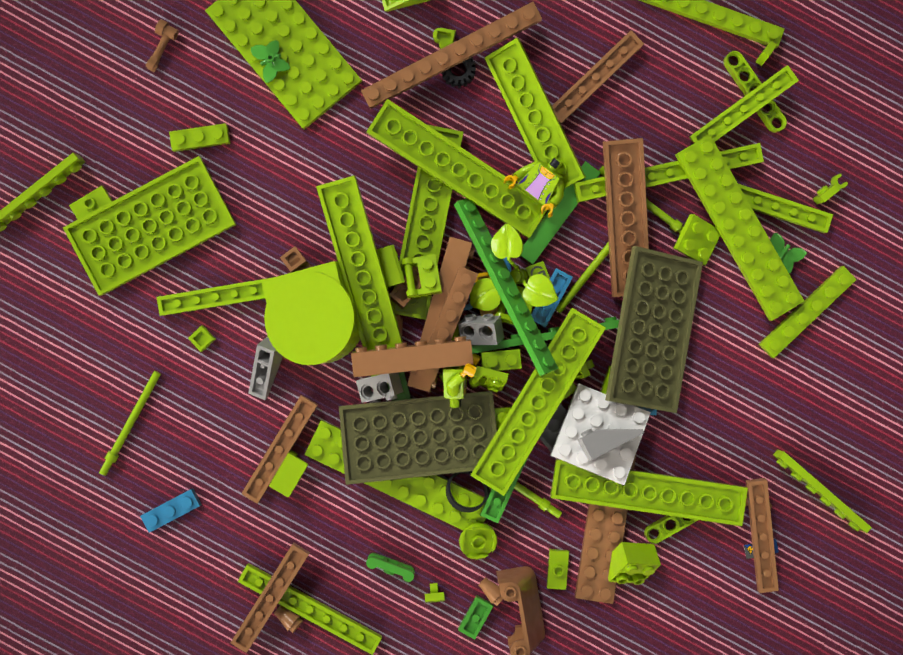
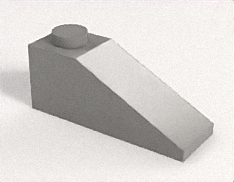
(264, 369)
(604, 440)

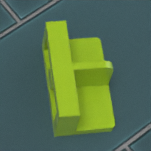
(288, 474)

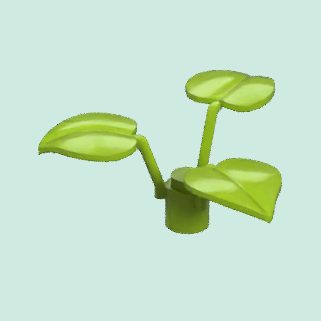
(538, 291)

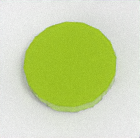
(478, 541)

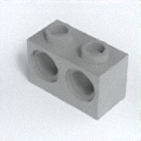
(481, 333)
(379, 387)

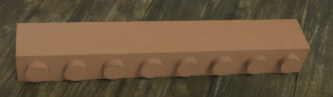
(456, 255)

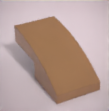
(295, 260)
(399, 294)

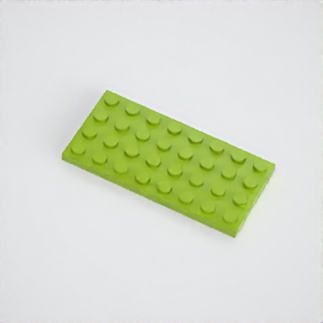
(317, 70)
(149, 226)

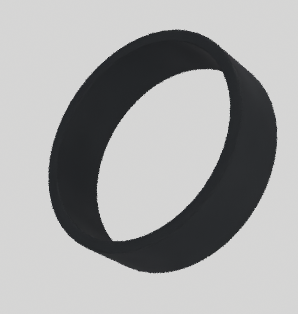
(456, 505)

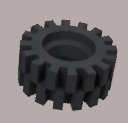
(463, 79)

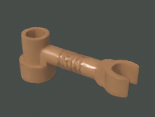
(167, 33)

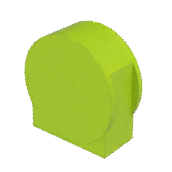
(310, 315)

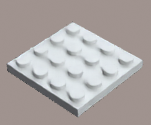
(591, 411)

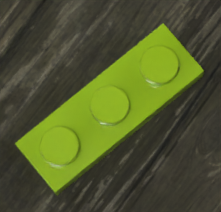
(199, 137)

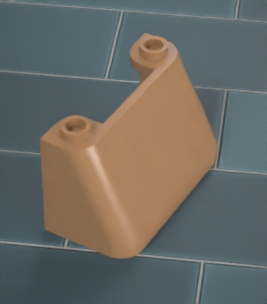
(521, 586)

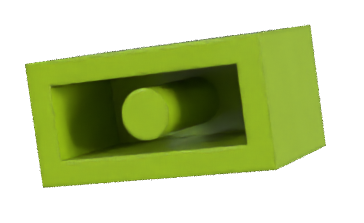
(501, 359)

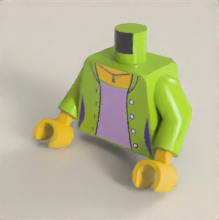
(541, 182)
(455, 381)

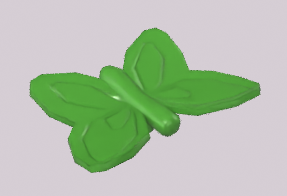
(270, 58)
(787, 256)

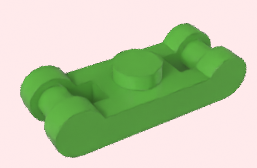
(390, 566)

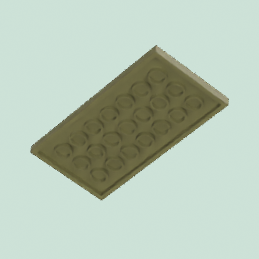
(654, 330)
(415, 437)

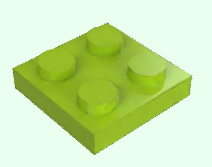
(697, 239)

